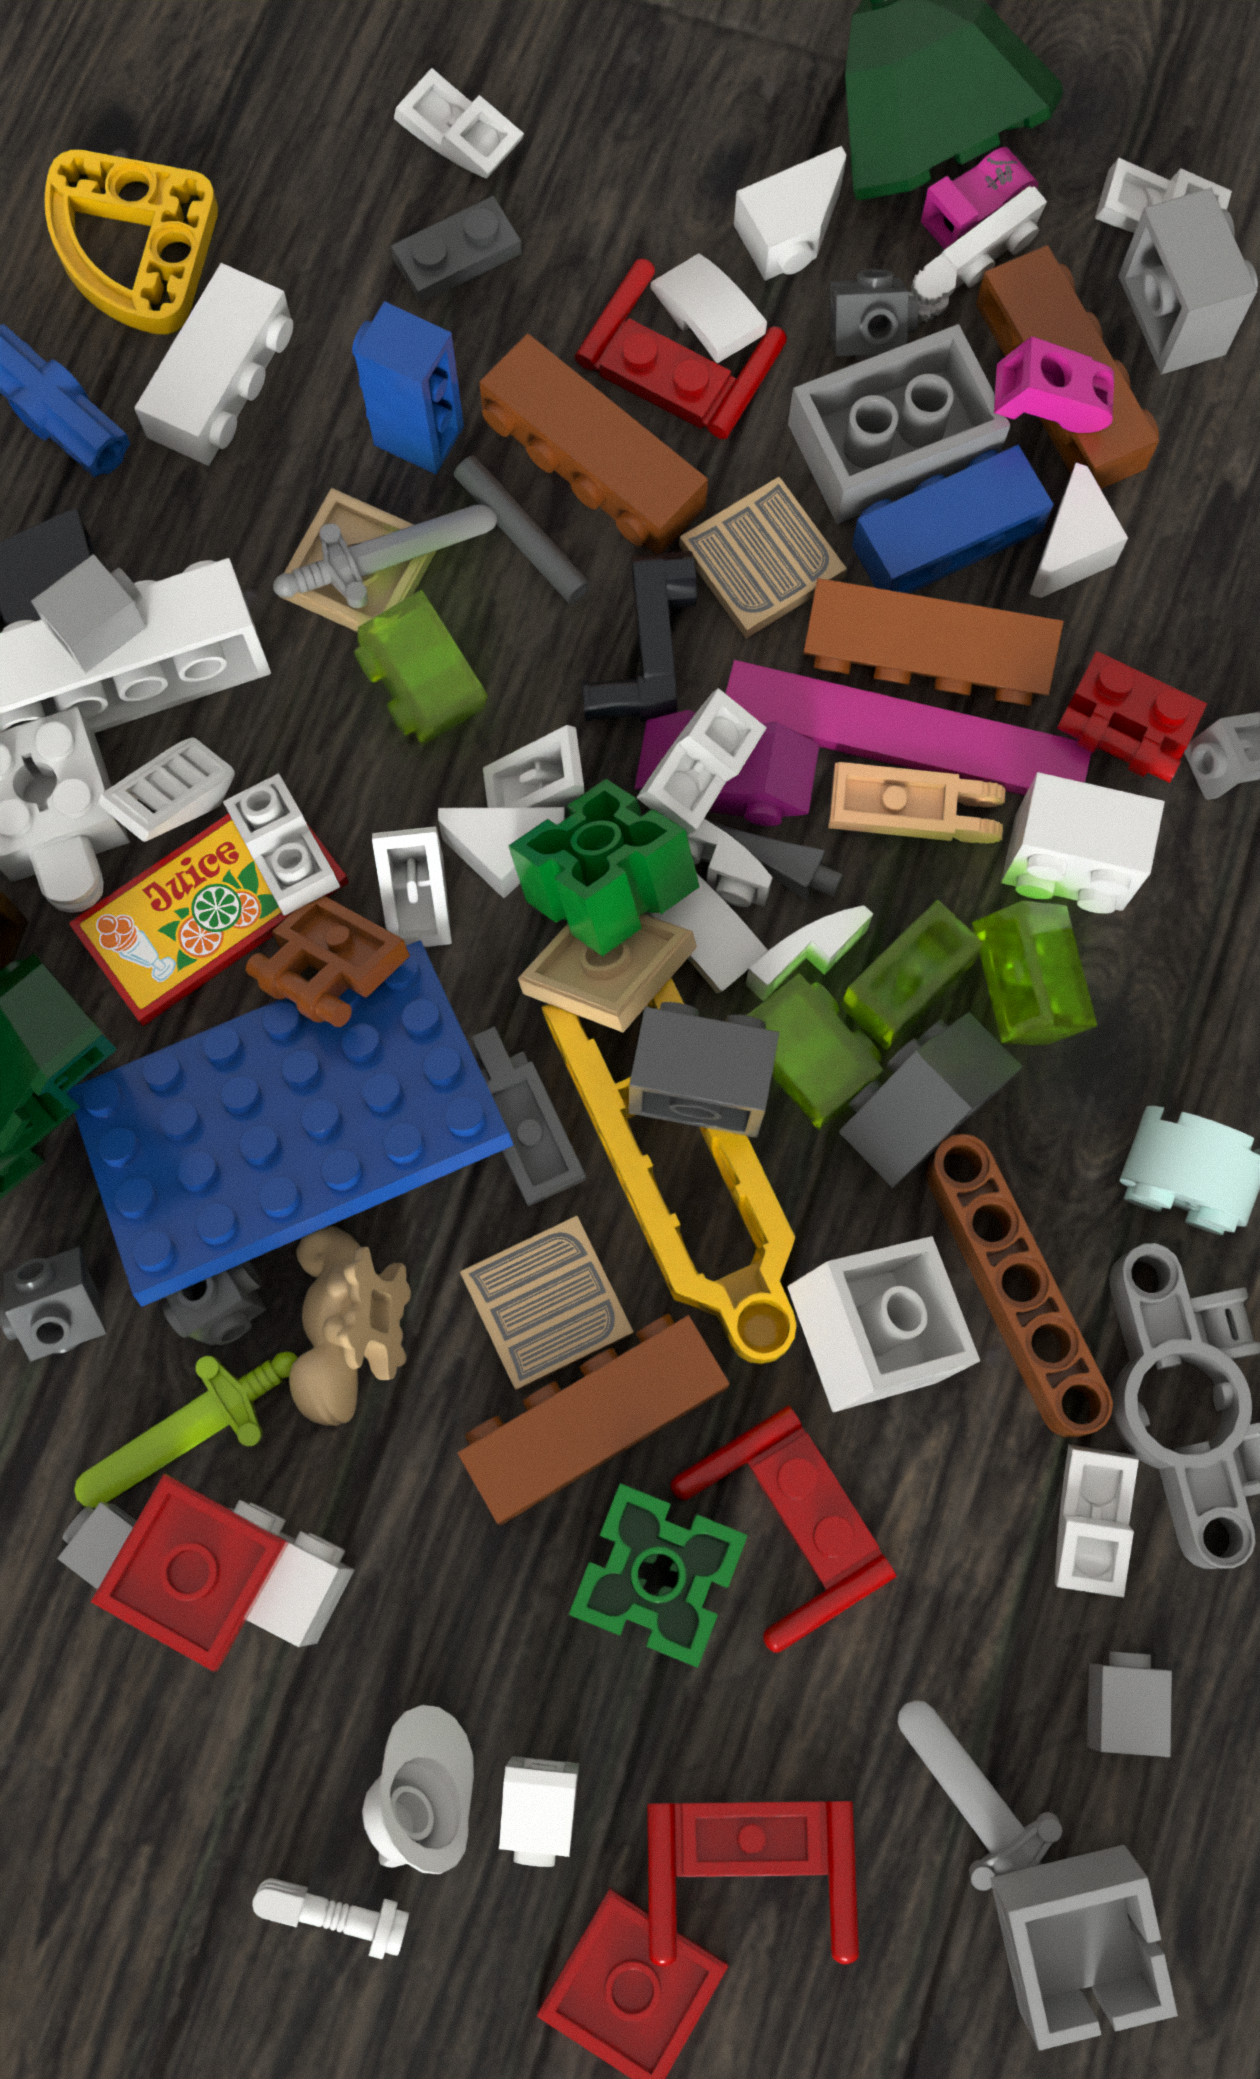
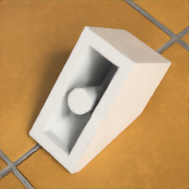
(789, 213)
(538, 1809)

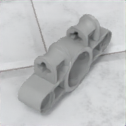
(1209, 1332)

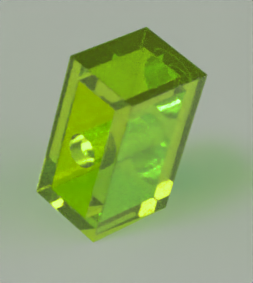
(419, 668)
(1034, 973)
(911, 974)
(816, 1053)

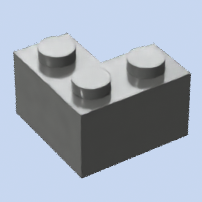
(930, 1094)

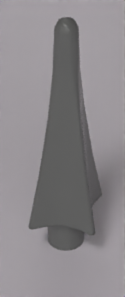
(791, 864)

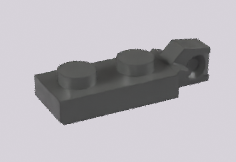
(541, 1153)

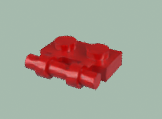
(1132, 717)

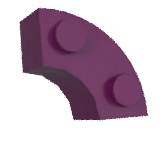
(770, 784)

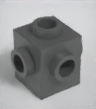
(870, 314)
(52, 1304)
(217, 1307)

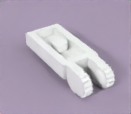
(974, 253)

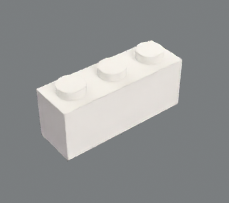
(215, 365)

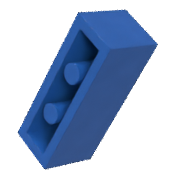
(409, 386)
(951, 522)

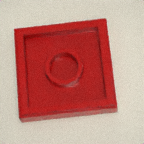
(190, 1572)
(621, 2001)

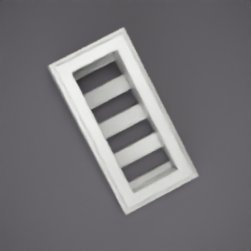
(175, 785)

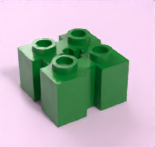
(605, 866)
(675, 1615)

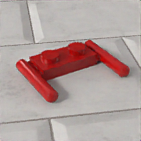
(667, 371)
(811, 1509)
(751, 1842)

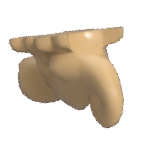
(346, 1318)

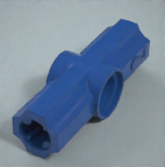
(58, 407)

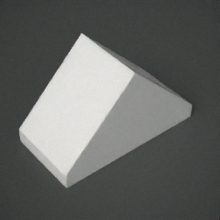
(1082, 538)
(537, 774)
(484, 835)
(413, 885)

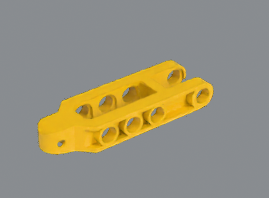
(748, 1301)

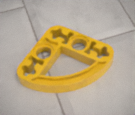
(157, 209)

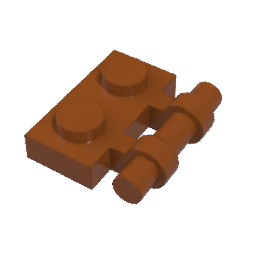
(340, 946)

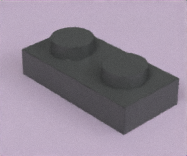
(456, 249)

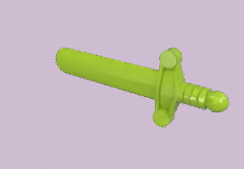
(224, 1404)

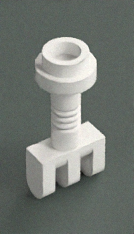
(291, 1903)

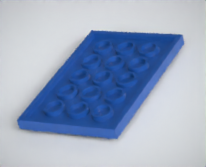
(282, 1127)

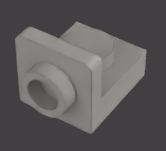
(1226, 754)

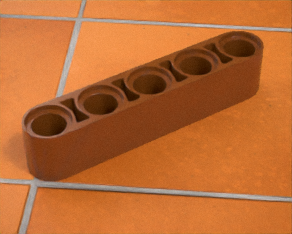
(1016, 1319)

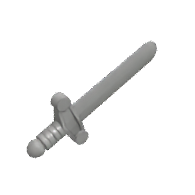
(346, 565)
(1008, 1842)

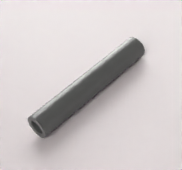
(522, 530)

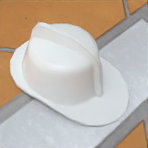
(424, 1793)

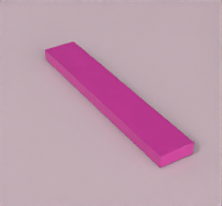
(905, 730)

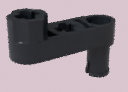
(658, 584)

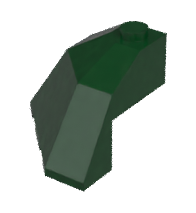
(933, 87)
(43, 1053)

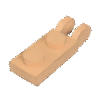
(911, 803)

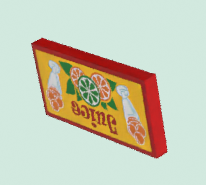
(184, 920)

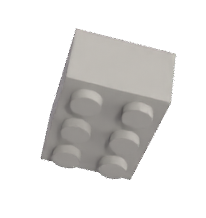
(895, 421)

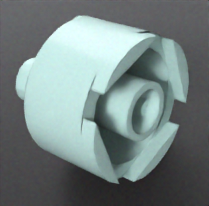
(1194, 1168)

